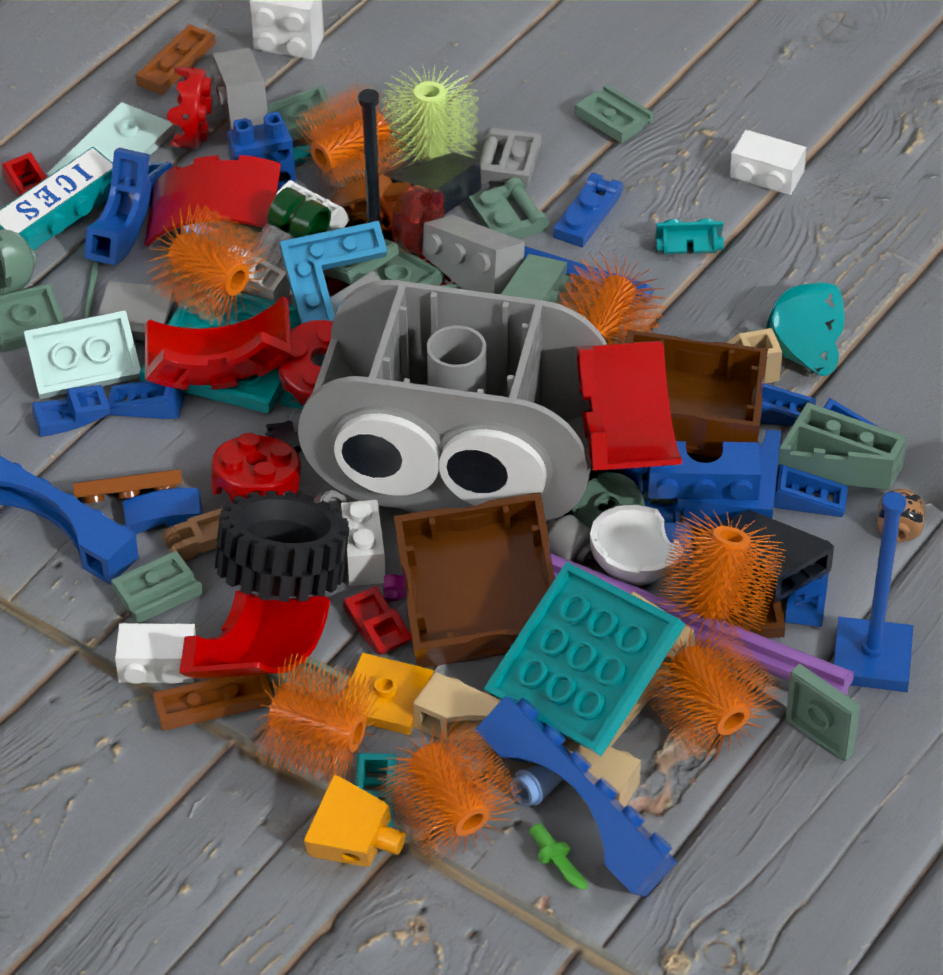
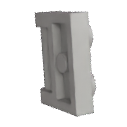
(517, 158)

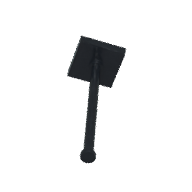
(369, 100)

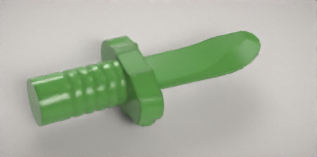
(556, 853)

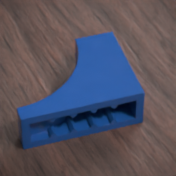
(769, 462)

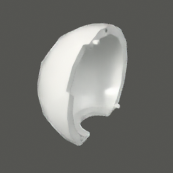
(632, 544)

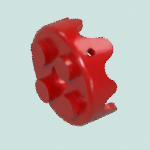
(196, 103)
(298, 372)
(275, 467)

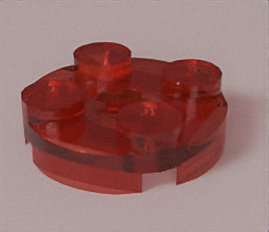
(418, 207)

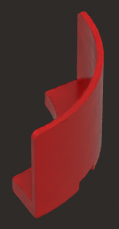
(230, 187)
(218, 354)
(626, 405)
(257, 638)

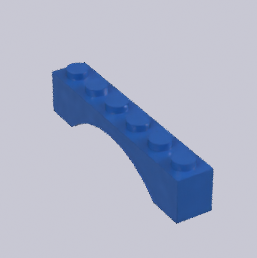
(102, 544)
(629, 849)

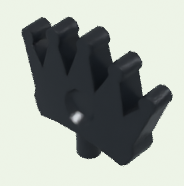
(285, 432)

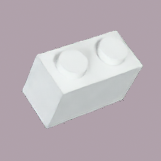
(768, 162)
(365, 543)
(151, 652)

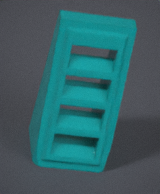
(372, 764)

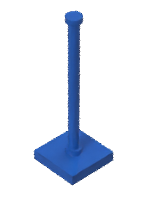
(875, 648)

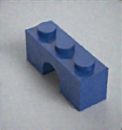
(730, 477)

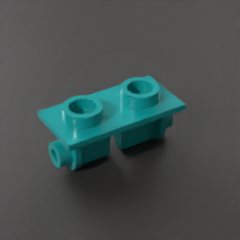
(674, 234)

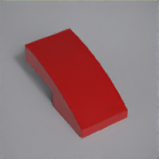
(376, 621)

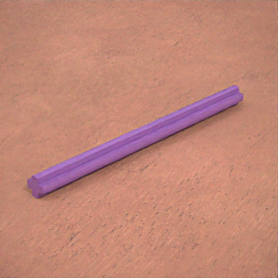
(774, 656)

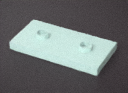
(122, 128)

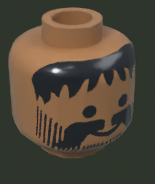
(910, 520)

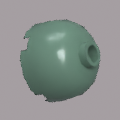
(16, 262)

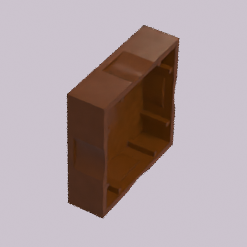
(711, 390)
(473, 576)

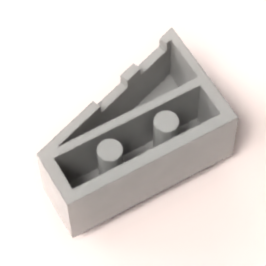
(239, 86)
(472, 253)

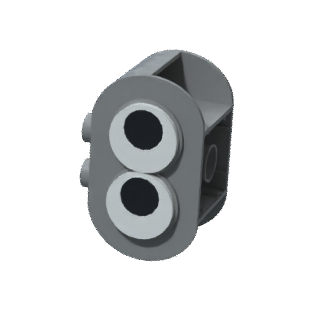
(450, 399)

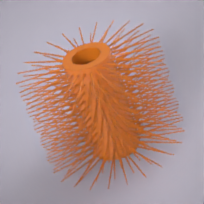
(346, 142)
(208, 264)
(612, 302)
(720, 573)
(710, 690)
(317, 720)
(449, 789)

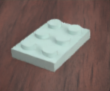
(82, 354)

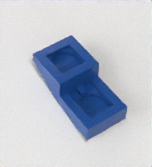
(79, 409)
(161, 507)
(808, 603)

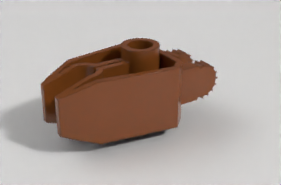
(353, 200)

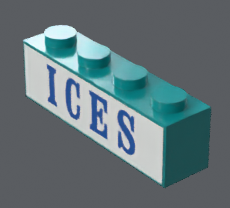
(59, 199)

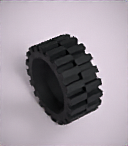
(281, 545)

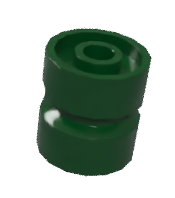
(296, 215)

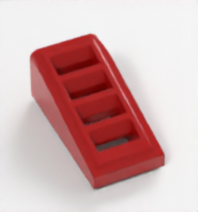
(19, 166)

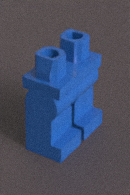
(264, 141)

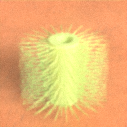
(430, 118)

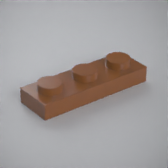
(181, 51)
(126, 486)
(211, 700)

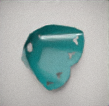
(801, 327)

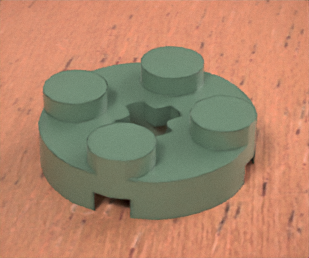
(606, 488)

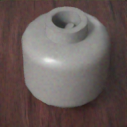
(570, 539)

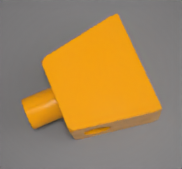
(351, 826)

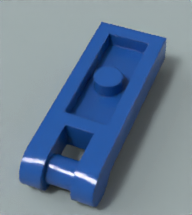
(588, 210)

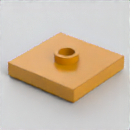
(398, 689)

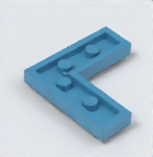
(311, 254)

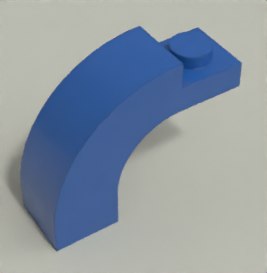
(123, 216)

